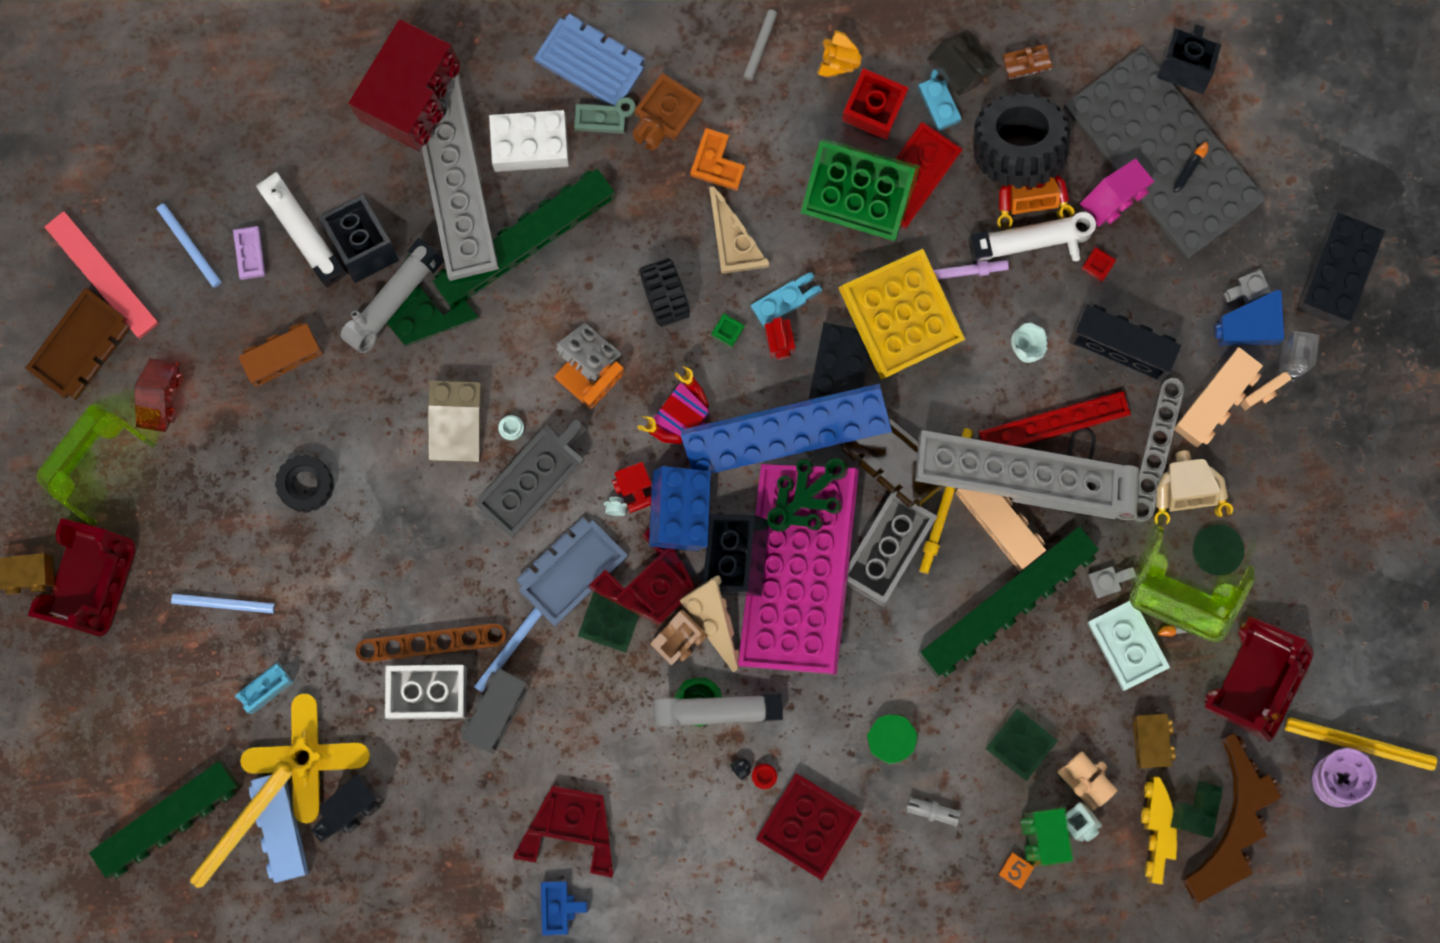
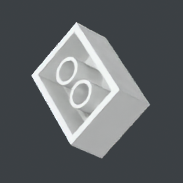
(529, 140)
(426, 692)

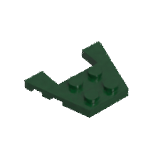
(421, 319)

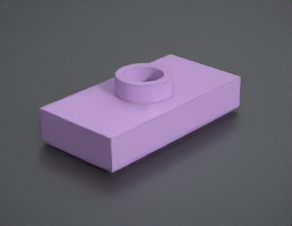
(249, 253)

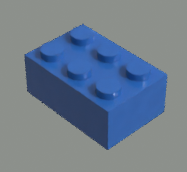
(679, 508)

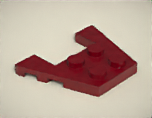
(654, 591)
(573, 818)

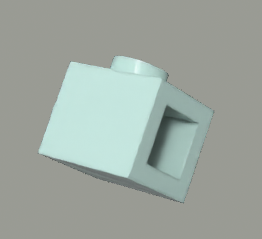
(1082, 823)

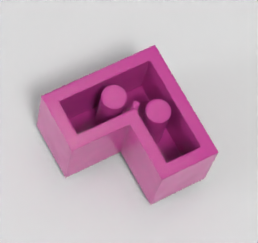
(1117, 193)

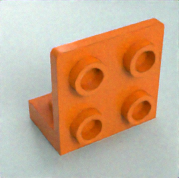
(588, 391)

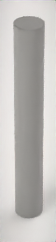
(760, 44)

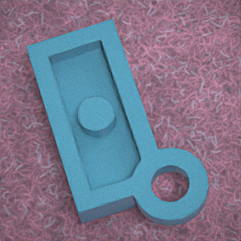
(939, 102)

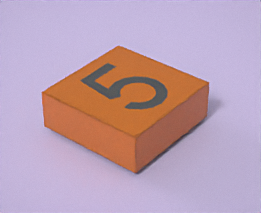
(1016, 870)

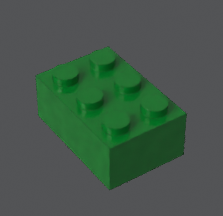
(1046, 837)

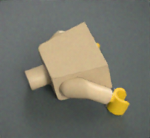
(1190, 486)

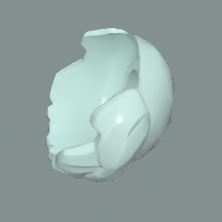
(1029, 342)

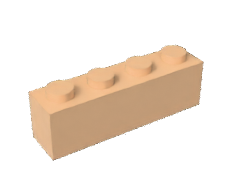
(1218, 397)
(1004, 526)

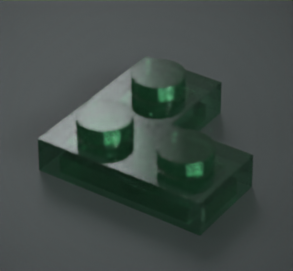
(1202, 816)

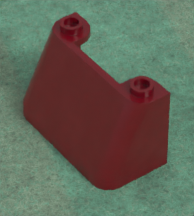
(87, 579)
(1261, 679)

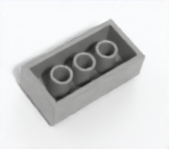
(888, 549)

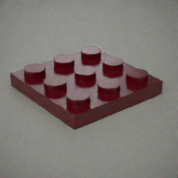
(808, 826)

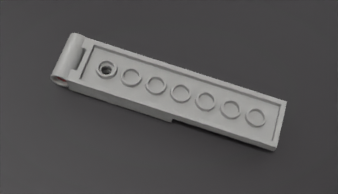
(458, 190)
(1029, 475)

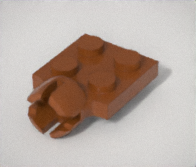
(664, 112)

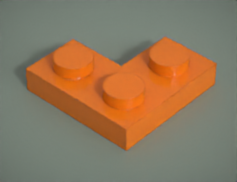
(710, 163)

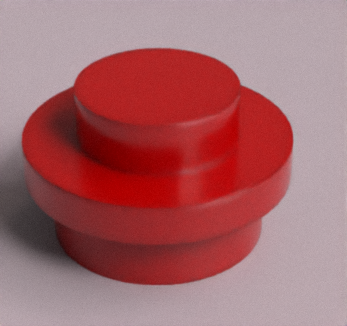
(764, 776)

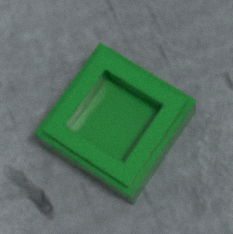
(728, 330)

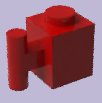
(779, 338)
(633, 482)

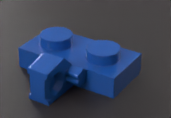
(558, 908)

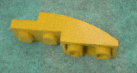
(1158, 817)

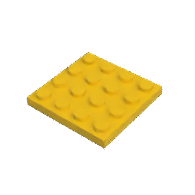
(901, 313)

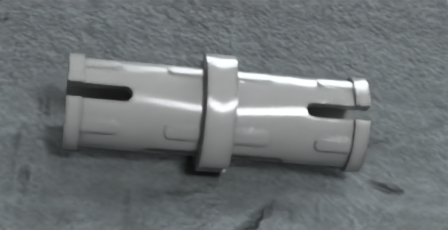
(933, 811)

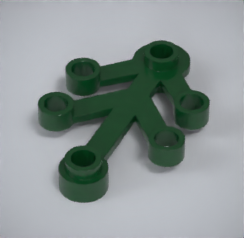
(804, 496)

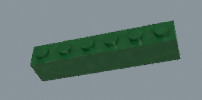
(164, 820)

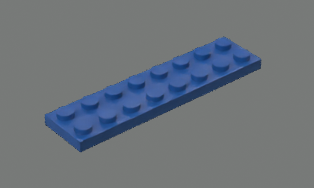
(787, 430)

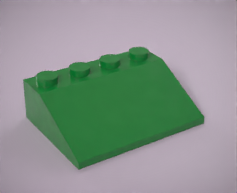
(859, 189)

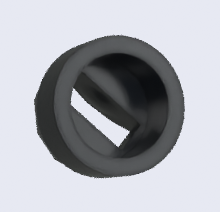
(741, 768)

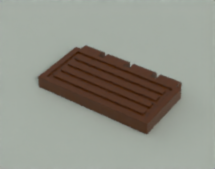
(77, 343)

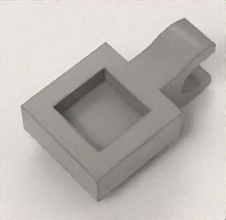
(1249, 287)
(1107, 581)

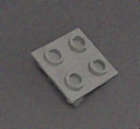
(588, 350)

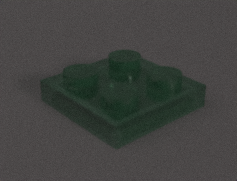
(608, 624)
(1021, 745)

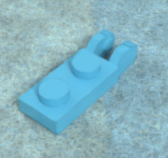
(784, 300)

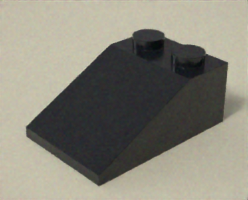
(359, 238)

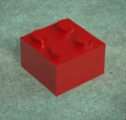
(875, 104)

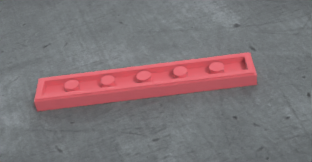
(101, 274)

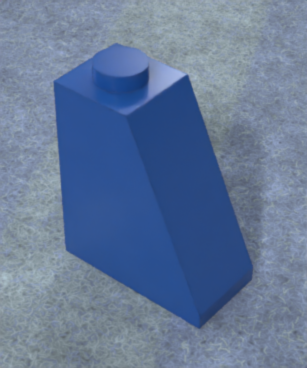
(1253, 323)

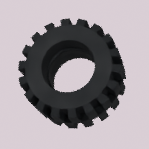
(665, 292)

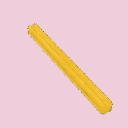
(1360, 743)
(241, 826)

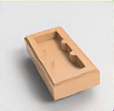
(1266, 392)

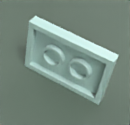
(1128, 645)

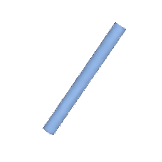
(188, 245)
(223, 603)
(509, 648)

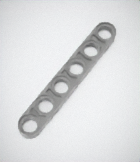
(1158, 450)

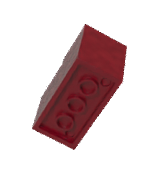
(405, 85)

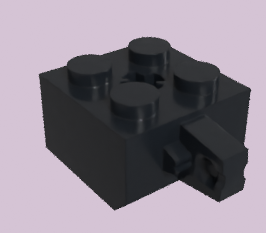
(1189, 59)
(346, 807)

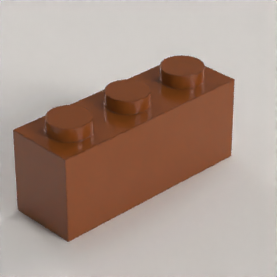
(280, 354)

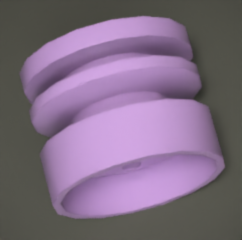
(1357, 782)

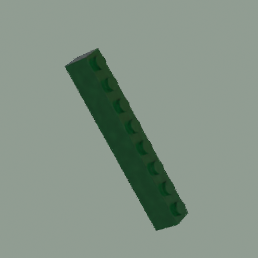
(533, 233)
(1006, 603)

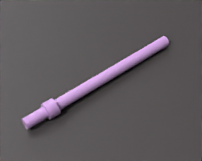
(982, 268)

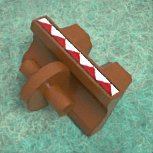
(1027, 61)

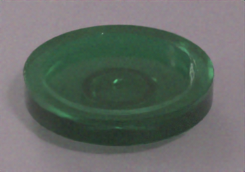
(1206, 550)

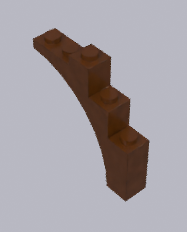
(1250, 793)

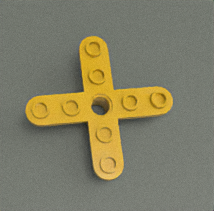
(321, 757)

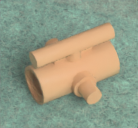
(1088, 780)

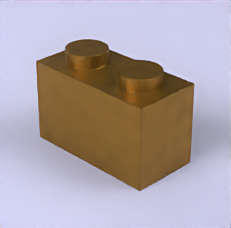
(26, 572)
(1153, 741)

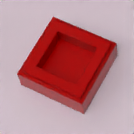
(1098, 264)

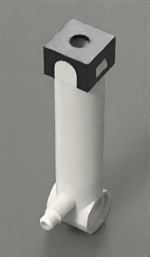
(301, 230)
(989, 245)

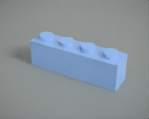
(281, 835)

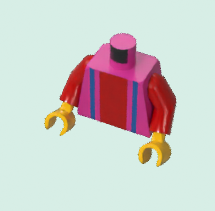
(683, 410)

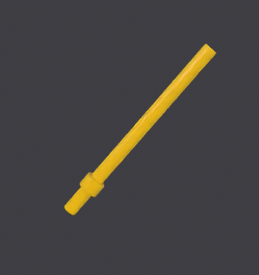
(931, 546)

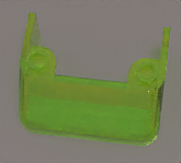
(55, 471)
(1183, 605)

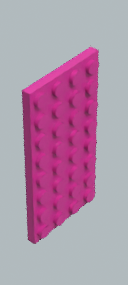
(804, 580)

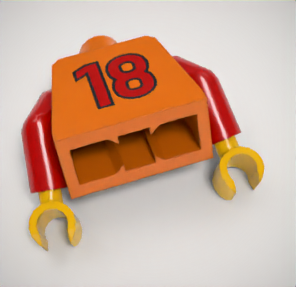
(1034, 199)

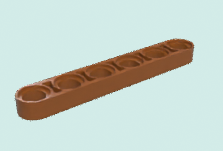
(430, 638)

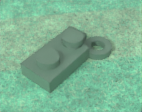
(603, 118)

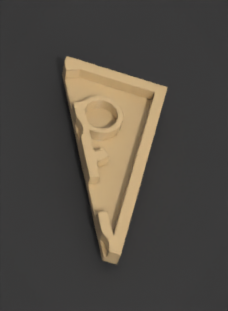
(735, 247)
(711, 615)

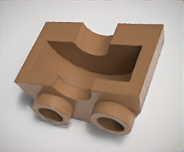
(678, 638)

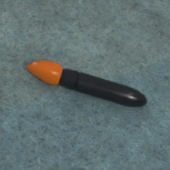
(1199, 153)

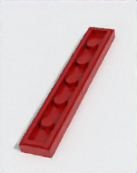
(1059, 421)

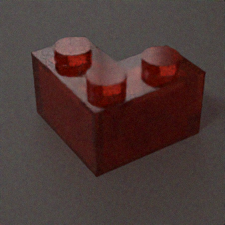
(156, 393)

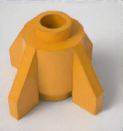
(839, 55)

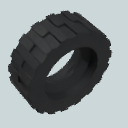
(290, 470)

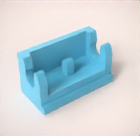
(264, 688)

